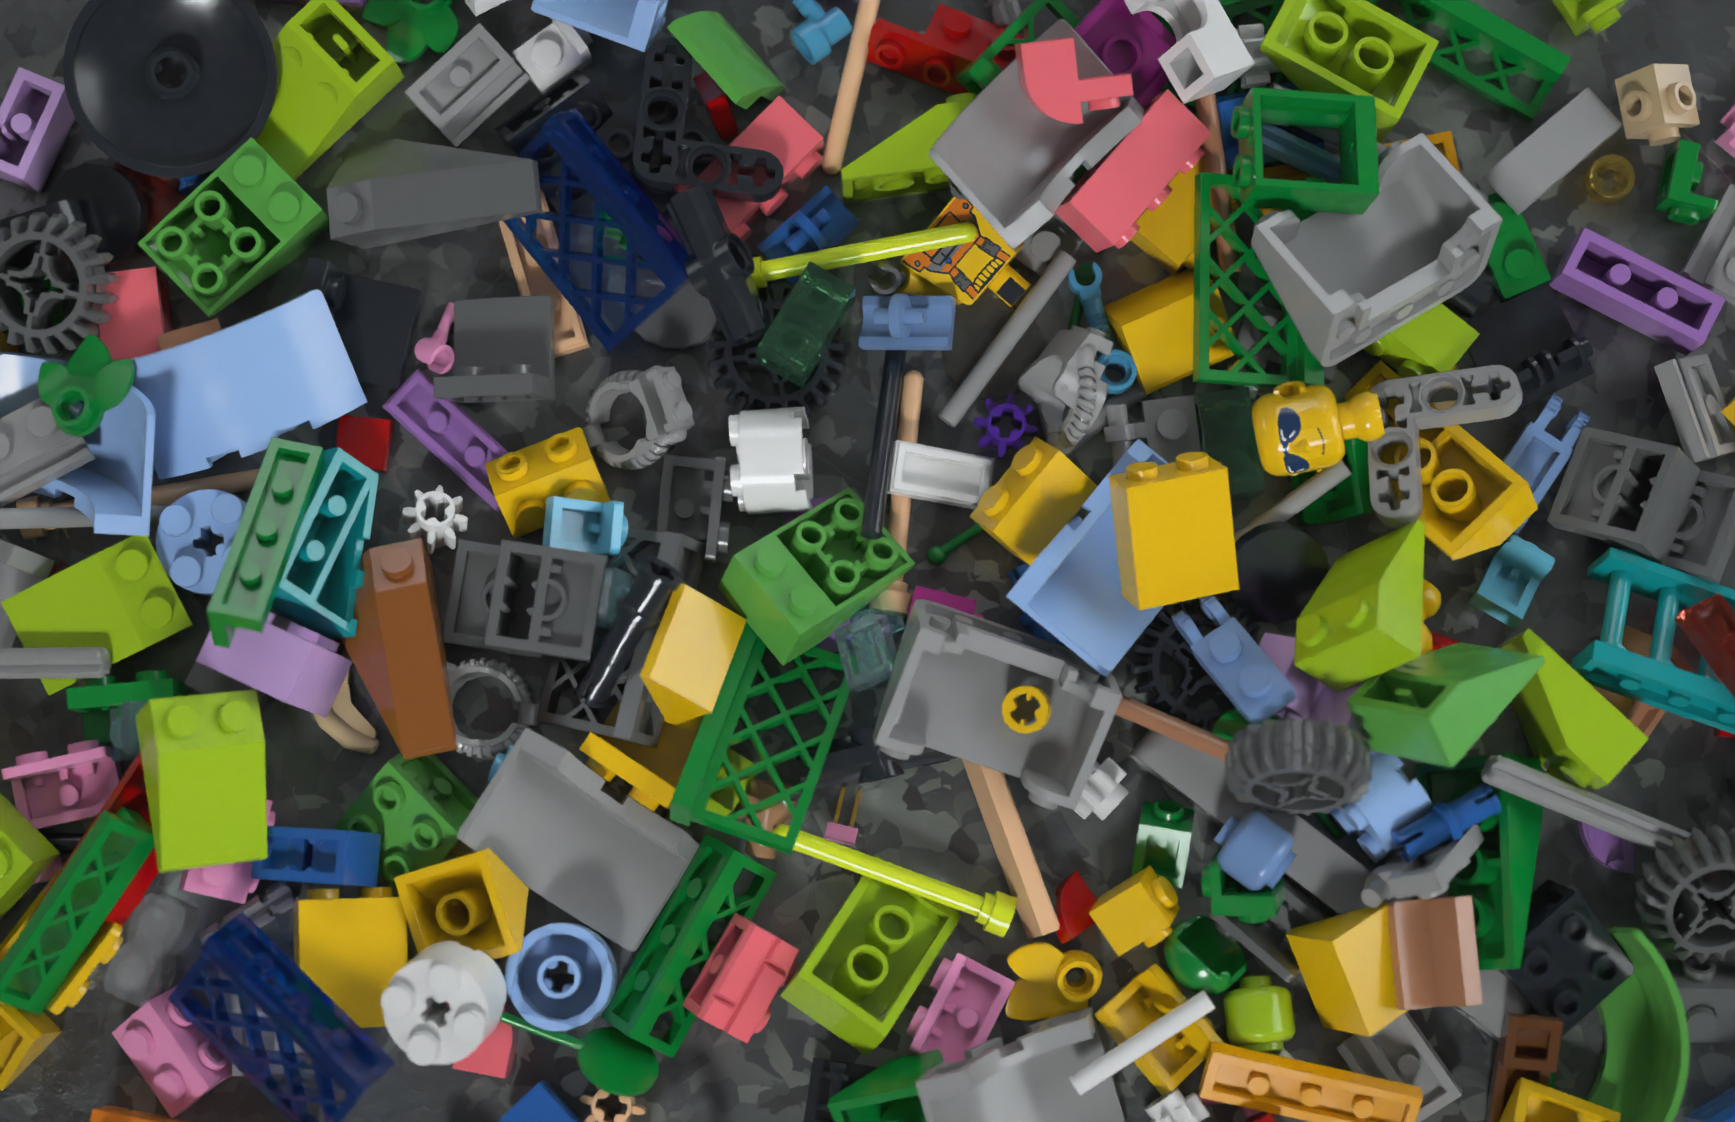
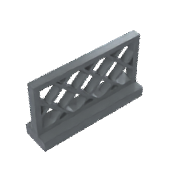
(638, 714)

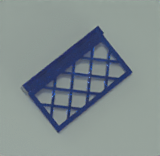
(629, 212)
(295, 1012)

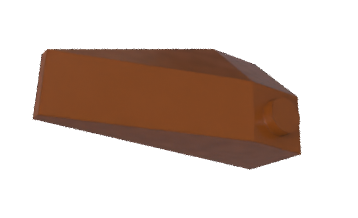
(403, 648)

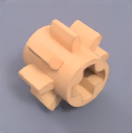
(600, 1112)

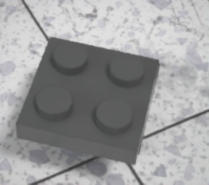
(1648, 502)
(525, 599)

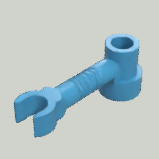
(819, 30)
(1094, 311)

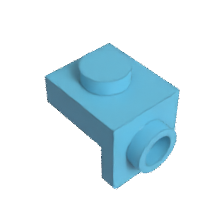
(585, 525)
(1511, 580)

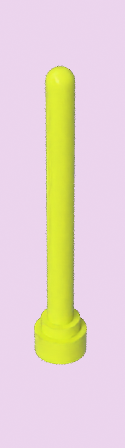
(863, 252)
(990, 910)

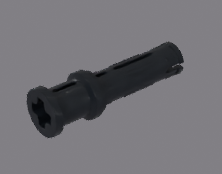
(637, 613)

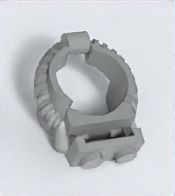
(1068, 377)
(665, 411)
(527, 710)

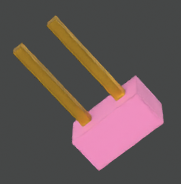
(842, 833)

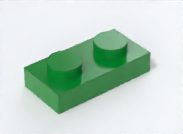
(1514, 256)

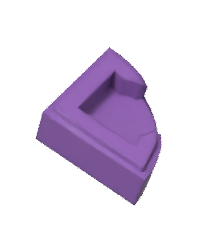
(1608, 849)

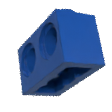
(320, 856)

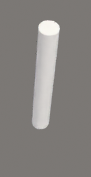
(1141, 1042)

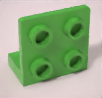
(415, 810)

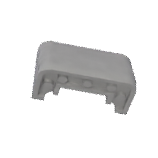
(1375, 271)
(952, 691)

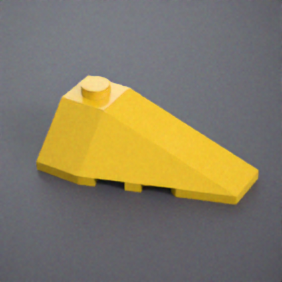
(1466, 489)

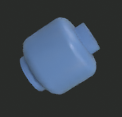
(1255, 850)

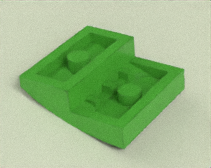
(726, 57)

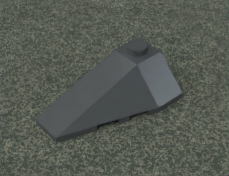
(423, 189)

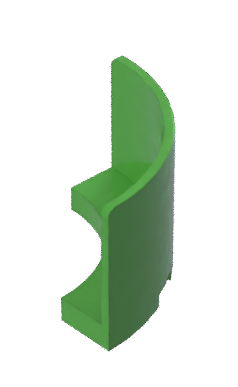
(1644, 1038)

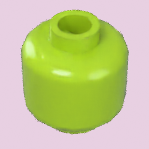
(1259, 1015)

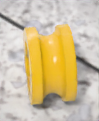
(1011, 704)

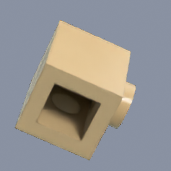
(1657, 103)

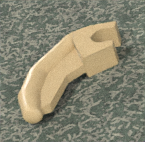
(346, 722)

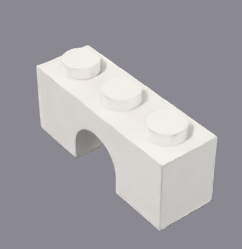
(1206, 48)

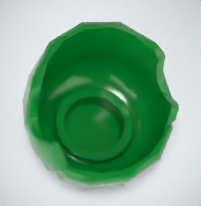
(1203, 956)

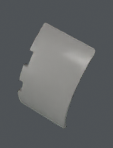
(1019, 161)
(577, 843)
(1024, 1078)

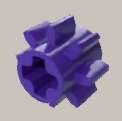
(1018, 420)

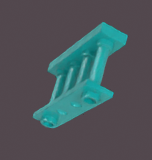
(1655, 678)

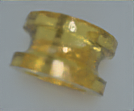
(1623, 173)

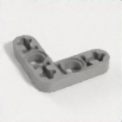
(1416, 414)

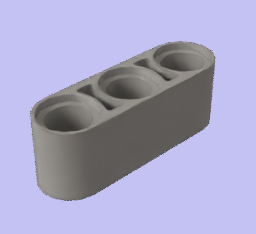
(1552, 151)

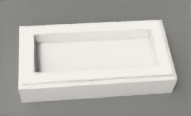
(939, 474)

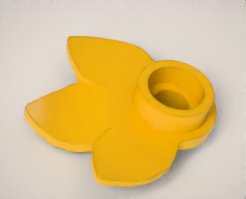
(1043, 984)

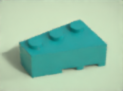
(327, 554)

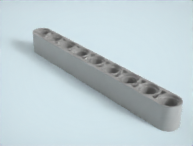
(1320, 865)

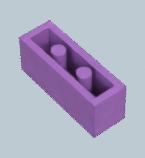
(1636, 292)

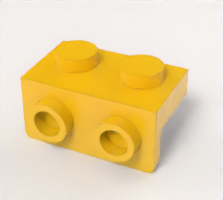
(543, 470)
(1141, 1003)

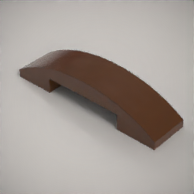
(1526, 1050)

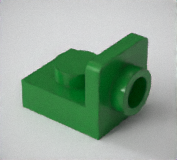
(1678, 177)
(1164, 840)

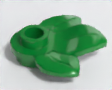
(414, 26)
(87, 381)

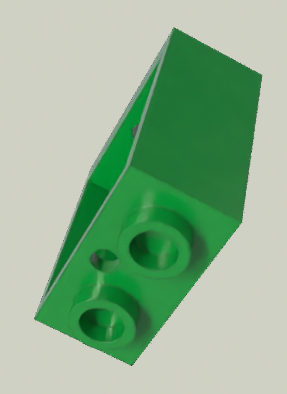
(1358, 153)

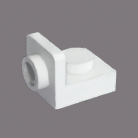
(554, 54)

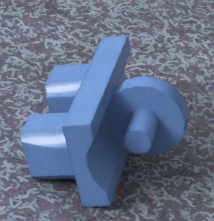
(907, 322)

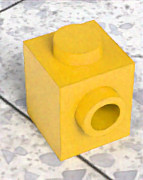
(1136, 911)

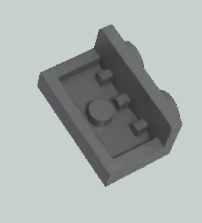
(693, 502)
(1268, 938)
(1706, 998)

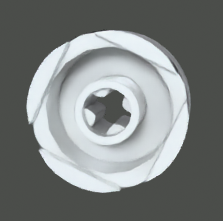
(772, 460)
(416, 1006)

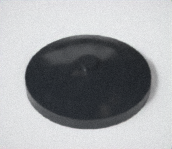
(170, 81)

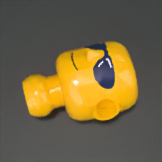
(1306, 428)

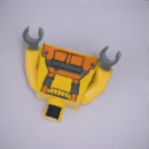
(959, 269)

